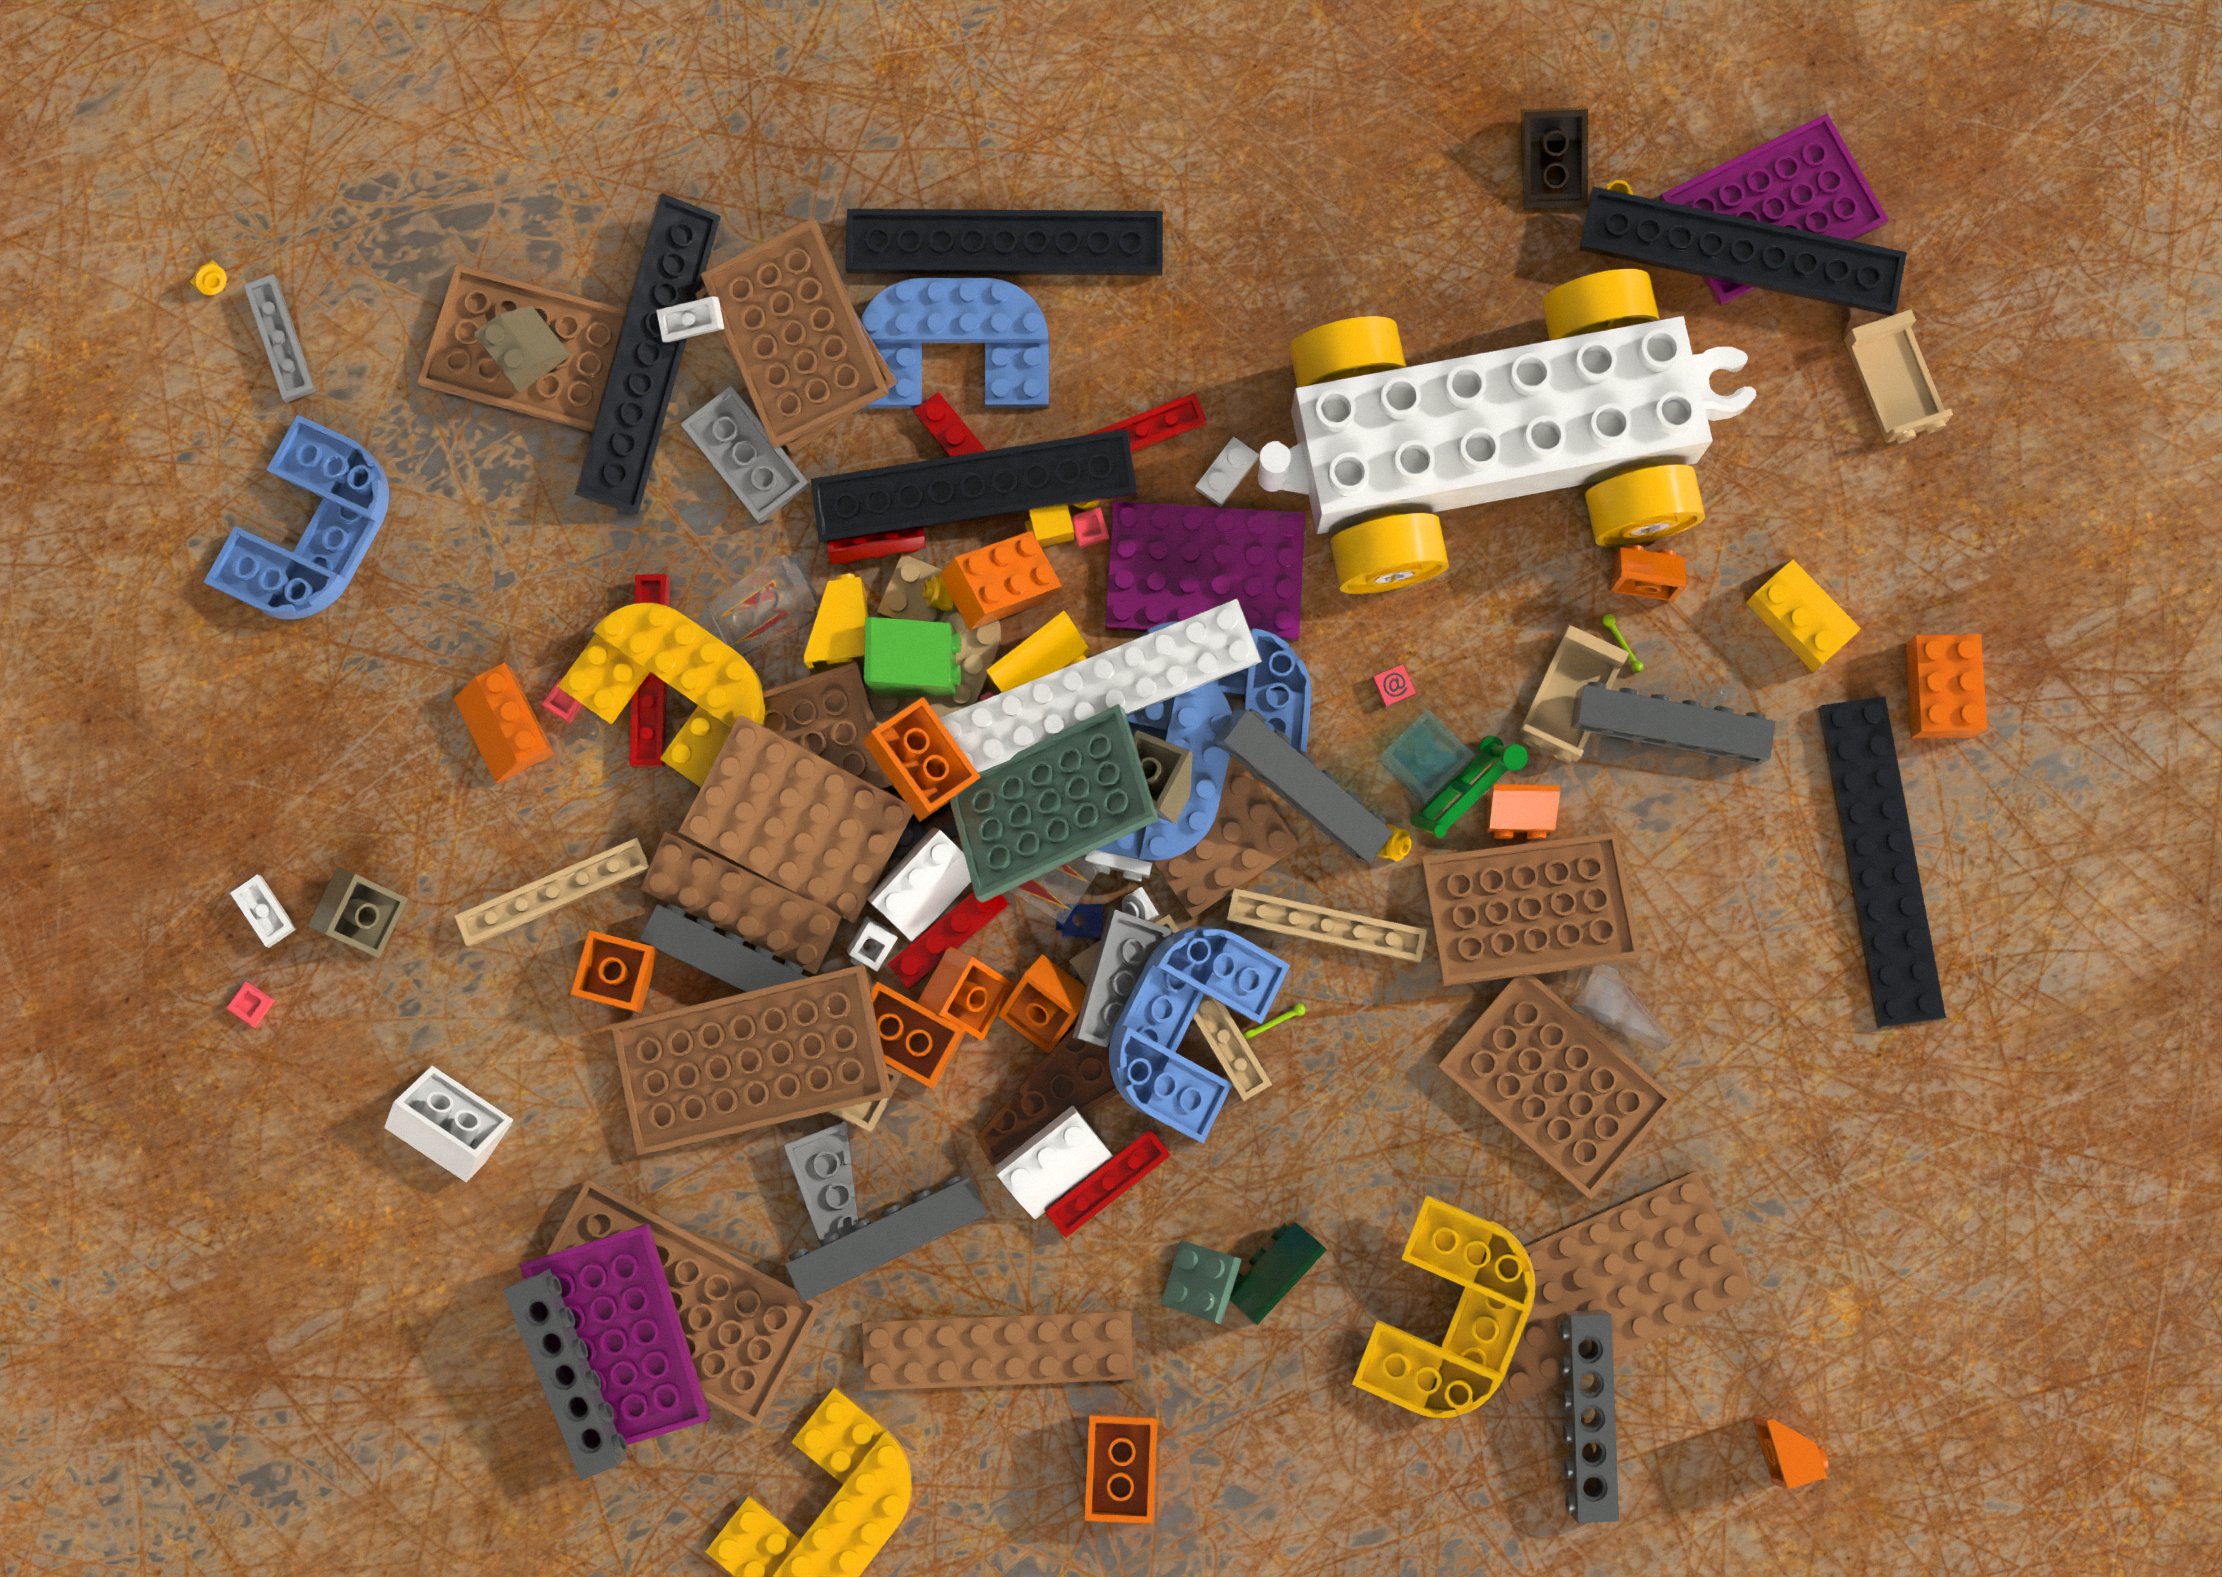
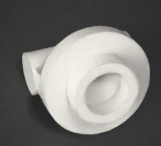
(1139, 905)

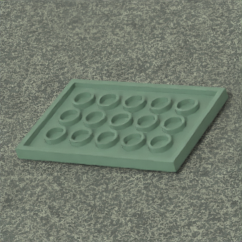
(1053, 804)

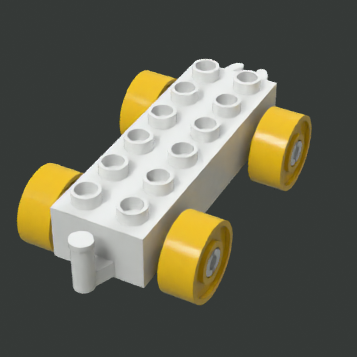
(1594, 404)

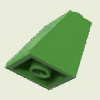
(911, 657)

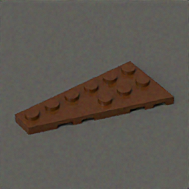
(1069, 1076)

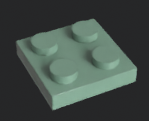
(1201, 1281)

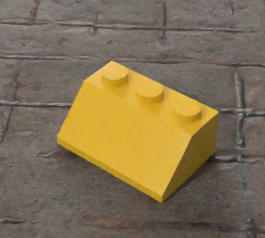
(1803, 615)
(1042, 653)

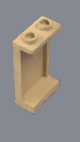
(1896, 378)
(1575, 663)

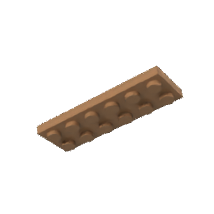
(741, 901)

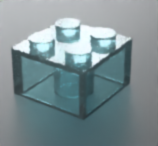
(1426, 757)

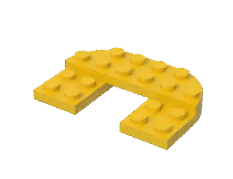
(683, 655)
(1484, 1326)
(854, 1522)

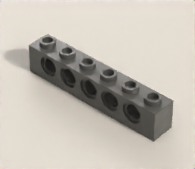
(560, 1391)
(1602, 1502)

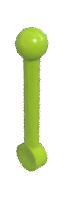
(1609, 622)
(1298, 1010)

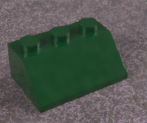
(1275, 1271)

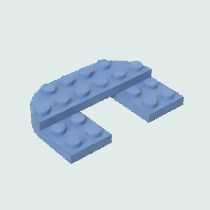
(962, 313)
(334, 541)
(1274, 688)
(1193, 724)
(1161, 1009)

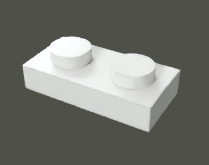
(690, 319)
(1227, 472)
(1131, 868)
(263, 911)

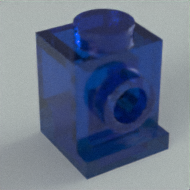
(1090, 929)

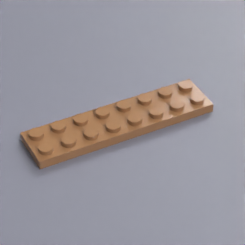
(998, 1350)

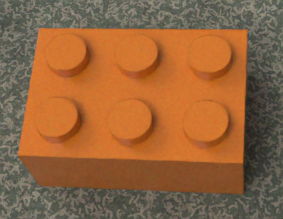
(1000, 580)
(1946, 686)
(914, 1037)
(1121, 1468)

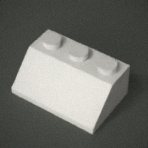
(922, 884)
(447, 1123)
(1053, 1162)

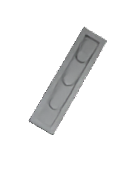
(279, 338)

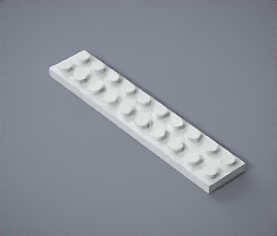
(1127, 675)

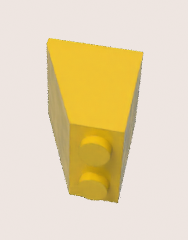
(839, 626)

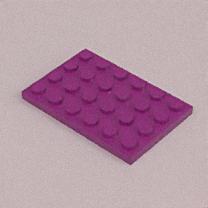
(1791, 182)
(1195, 558)
(629, 1332)

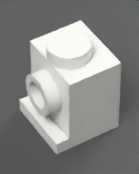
(874, 957)

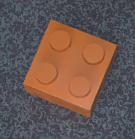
(615, 972)

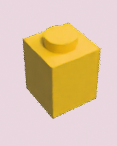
(1050, 525)

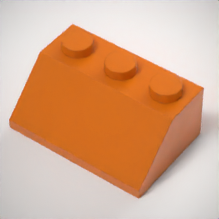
(502, 723)
(921, 758)

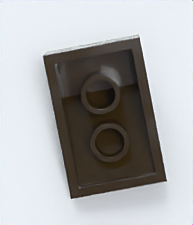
(1554, 157)

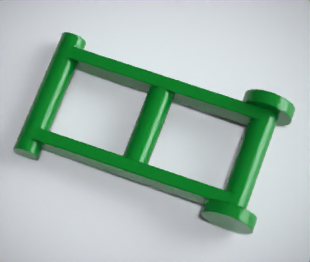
(1489, 750)

